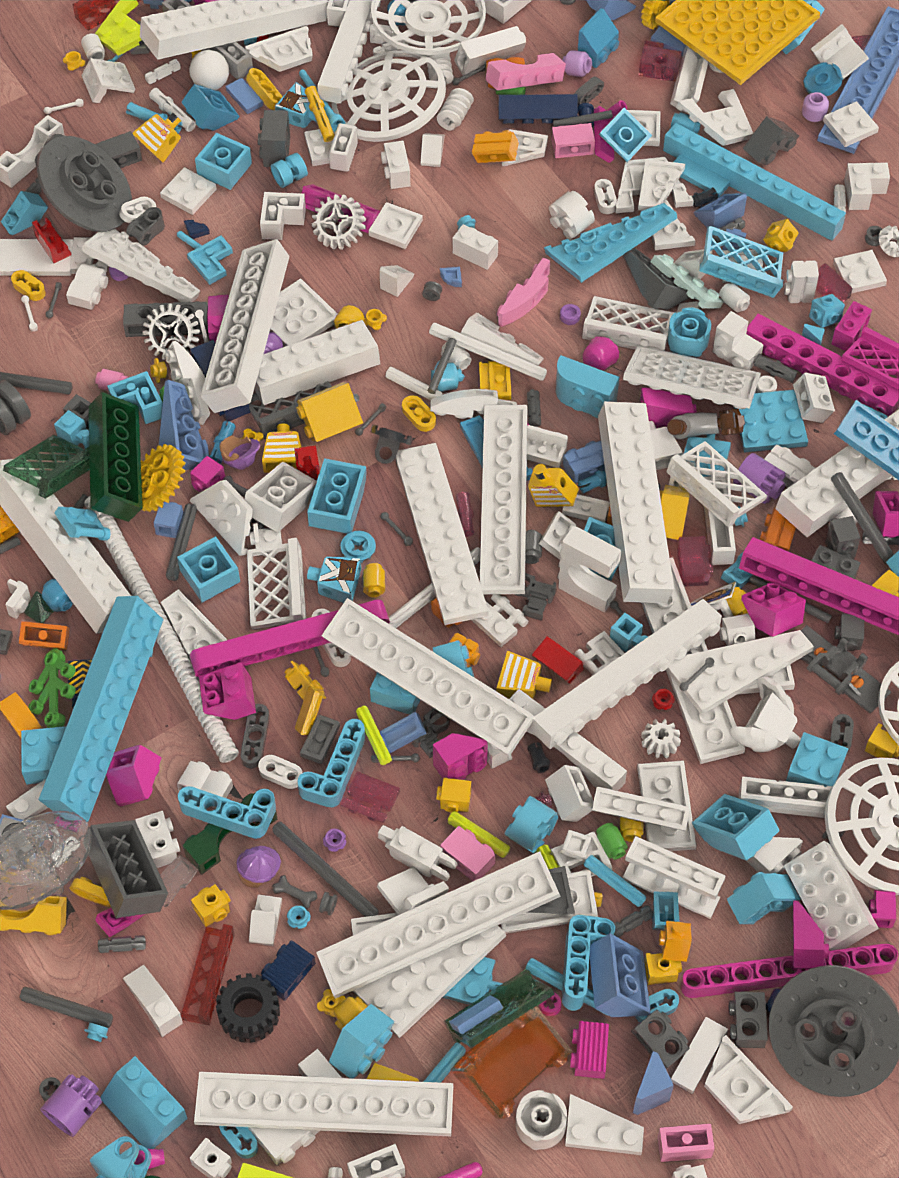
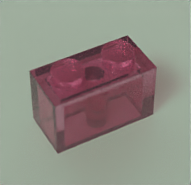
(694, 561)

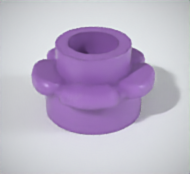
(330, 836)

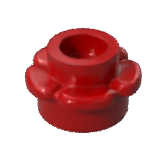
(663, 694)

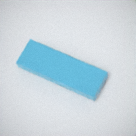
(702, 176)

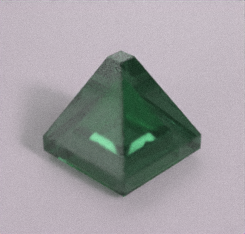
(38, 608)

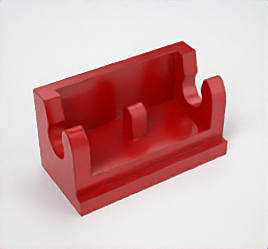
(51, 241)
(307, 461)
(558, 660)

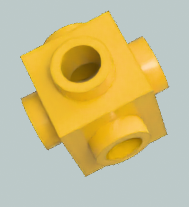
(781, 235)
(211, 905)

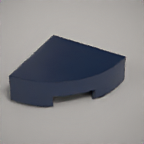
(196, 229)

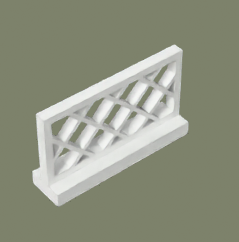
(625, 334)
(706, 490)
(295, 584)

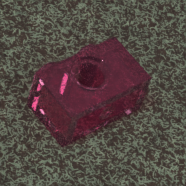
(660, 63)

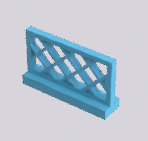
(739, 272)

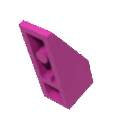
(216, 311)
(808, 940)

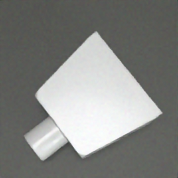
(663, 446)

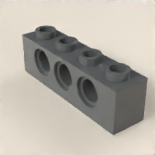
(136, 315)

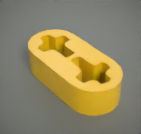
(30, 282)

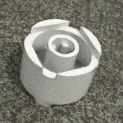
(571, 214)
(534, 1132)

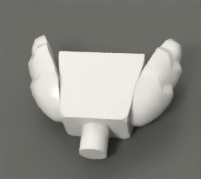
(770, 722)

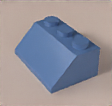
(618, 978)

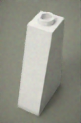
(477, 51)

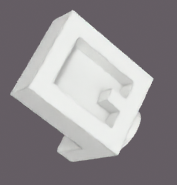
(264, 537)

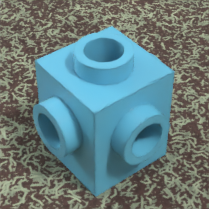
(826, 310)

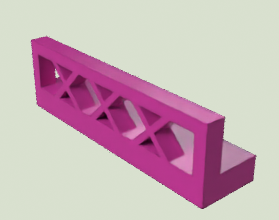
(315, 194)

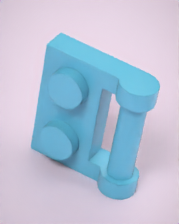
(82, 523)

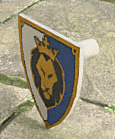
(718, 597)

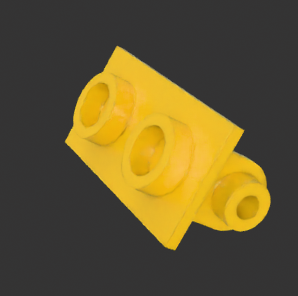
(300, 676)

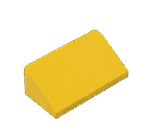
(309, 710)

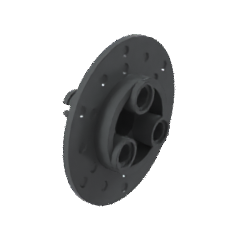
(83, 183)
(829, 1001)

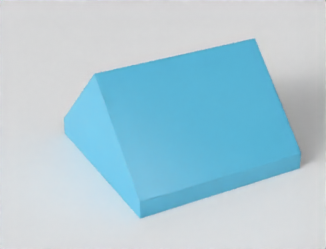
(625, 134)

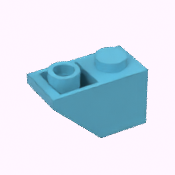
(23, 211)

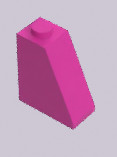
(664, 405)

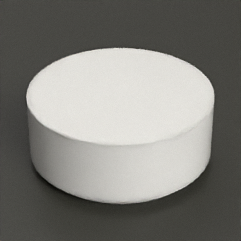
(766, 384)

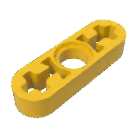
(263, 88)

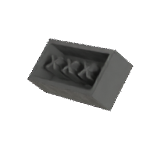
(126, 869)

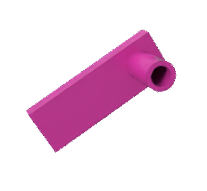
(602, 148)

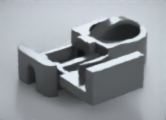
(539, 593)
(432, 732)

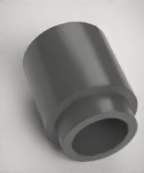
(533, 548)

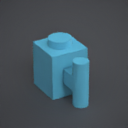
(72, 429)
(627, 632)

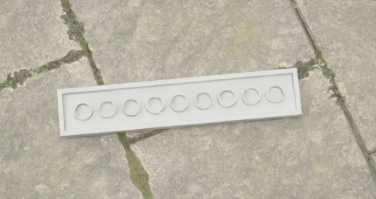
(504, 500)
(441, 534)
(428, 677)
(712, 729)
(437, 924)
(324, 1104)

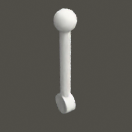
(79, 102)
(199, 314)
(33, 326)

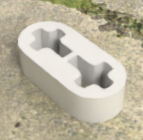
(602, 197)

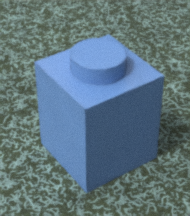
(168, 519)

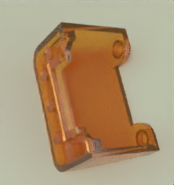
(511, 1061)

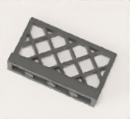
(287, 416)

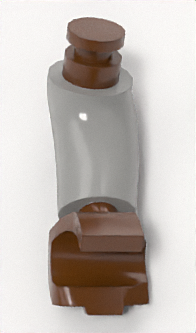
(703, 423)

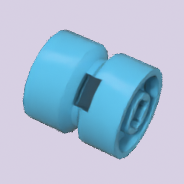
(291, 169)

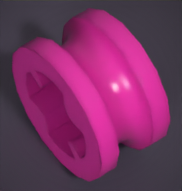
(557, 1006)

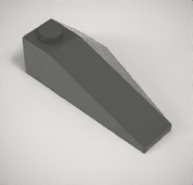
(652, 283)

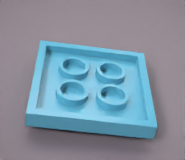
(772, 421)

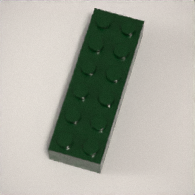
(115, 457)

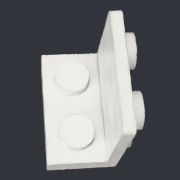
(840, 50)
(105, 75)
(409, 890)

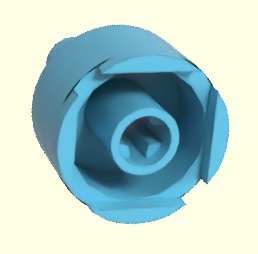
(689, 332)
(531, 824)

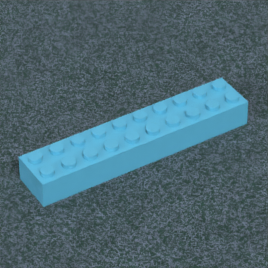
(102, 708)

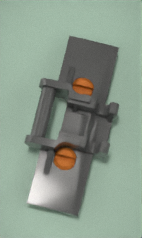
(855, 681)

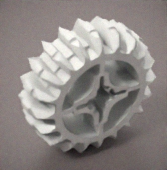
(354, 222)
(162, 326)

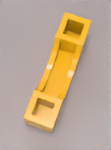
(45, 917)

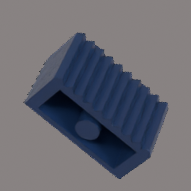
(288, 969)

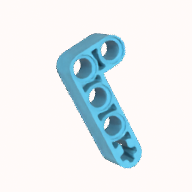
(338, 762)
(191, 798)
(579, 962)

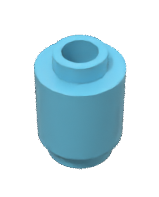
(683, 120)

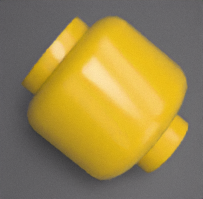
(348, 315)
(348, 1010)

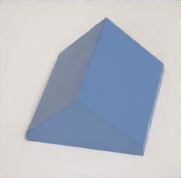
(723, 210)
(655, 1086)

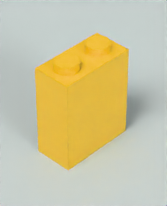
(329, 412)

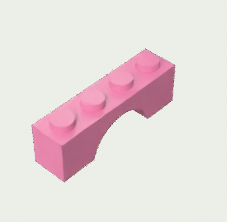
(508, 75)

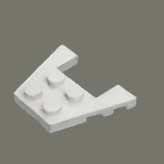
(724, 125)
(632, 183)

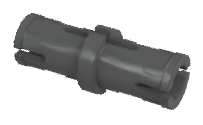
(776, 368)

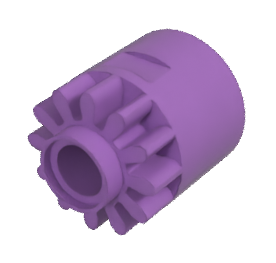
(763, 475)
(72, 1104)

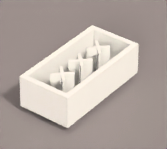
(830, 896)

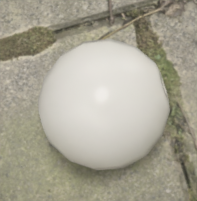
(209, 69)

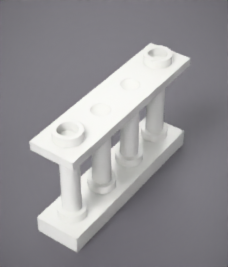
(665, 871)

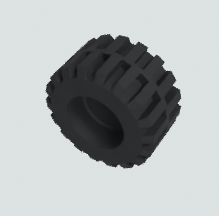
(244, 989)

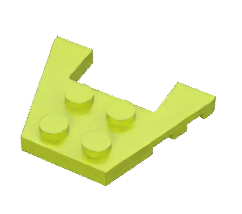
(118, 30)

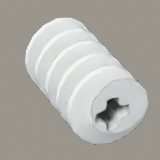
(444, 63)
(455, 108)

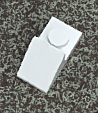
(265, 920)

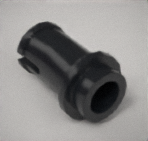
(703, 197)
(541, 763)

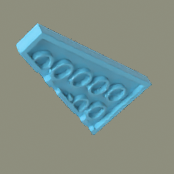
(608, 242)

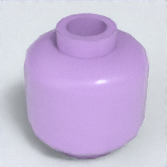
(577, 63)
(815, 107)

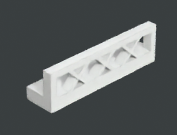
(689, 77)
(641, 808)

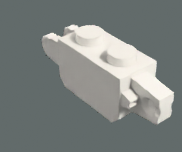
(416, 852)

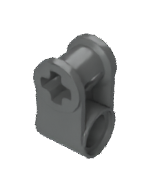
(147, 226)

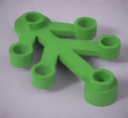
(53, 661)

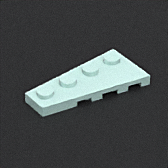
(707, 297)

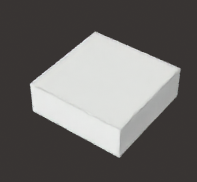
(576, 845)

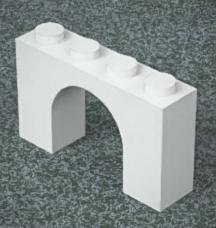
(584, 551)
(282, 1143)

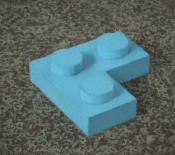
(206, 259)

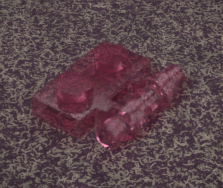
(372, 791)

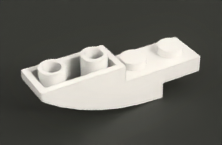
(187, 372)
(464, 402)

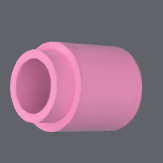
(108, 377)

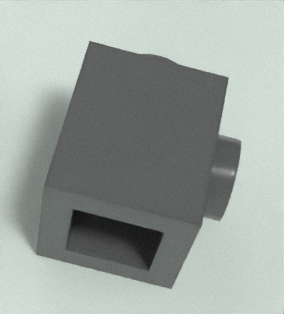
(852, 630)

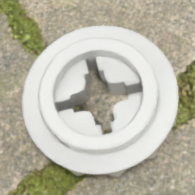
(885, 235)

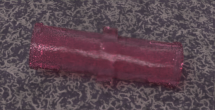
(465, 513)

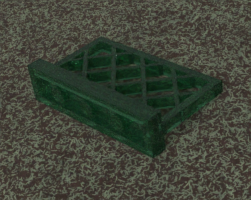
(62, 472)
(516, 997)

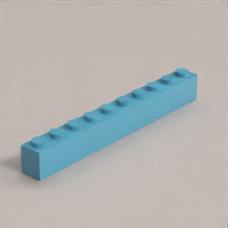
(756, 182)

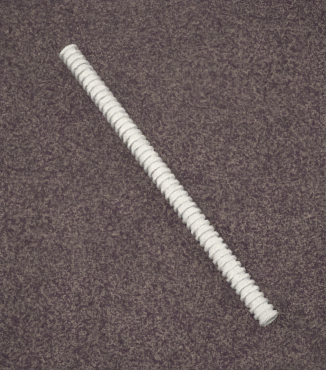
(167, 639)

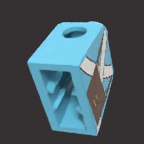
(297, 105)
(337, 577)

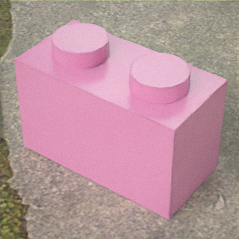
(573, 140)
(472, 856)
(685, 1142)

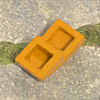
(18, 714)

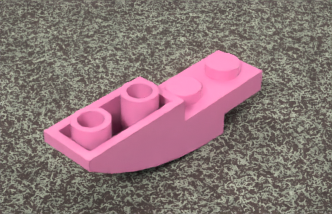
(525, 296)

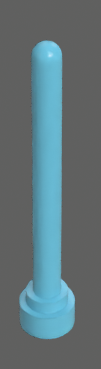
(334, 118)

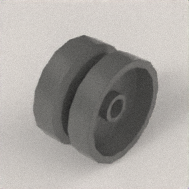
(12, 408)

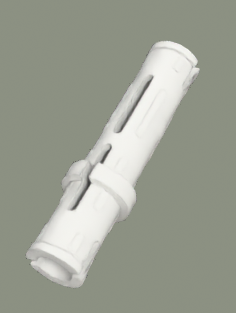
(166, 105)

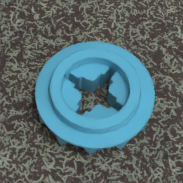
(358, 538)

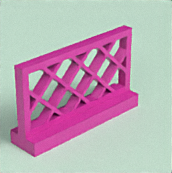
(883, 352)

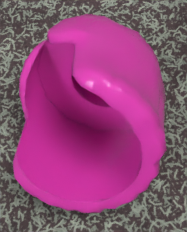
(600, 353)

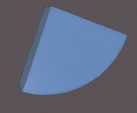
(451, 276)

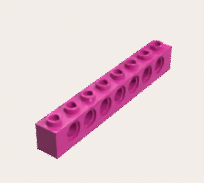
(812, 358)

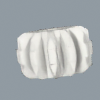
(660, 730)

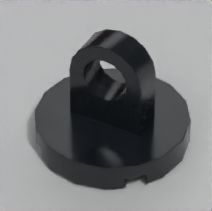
(389, 439)

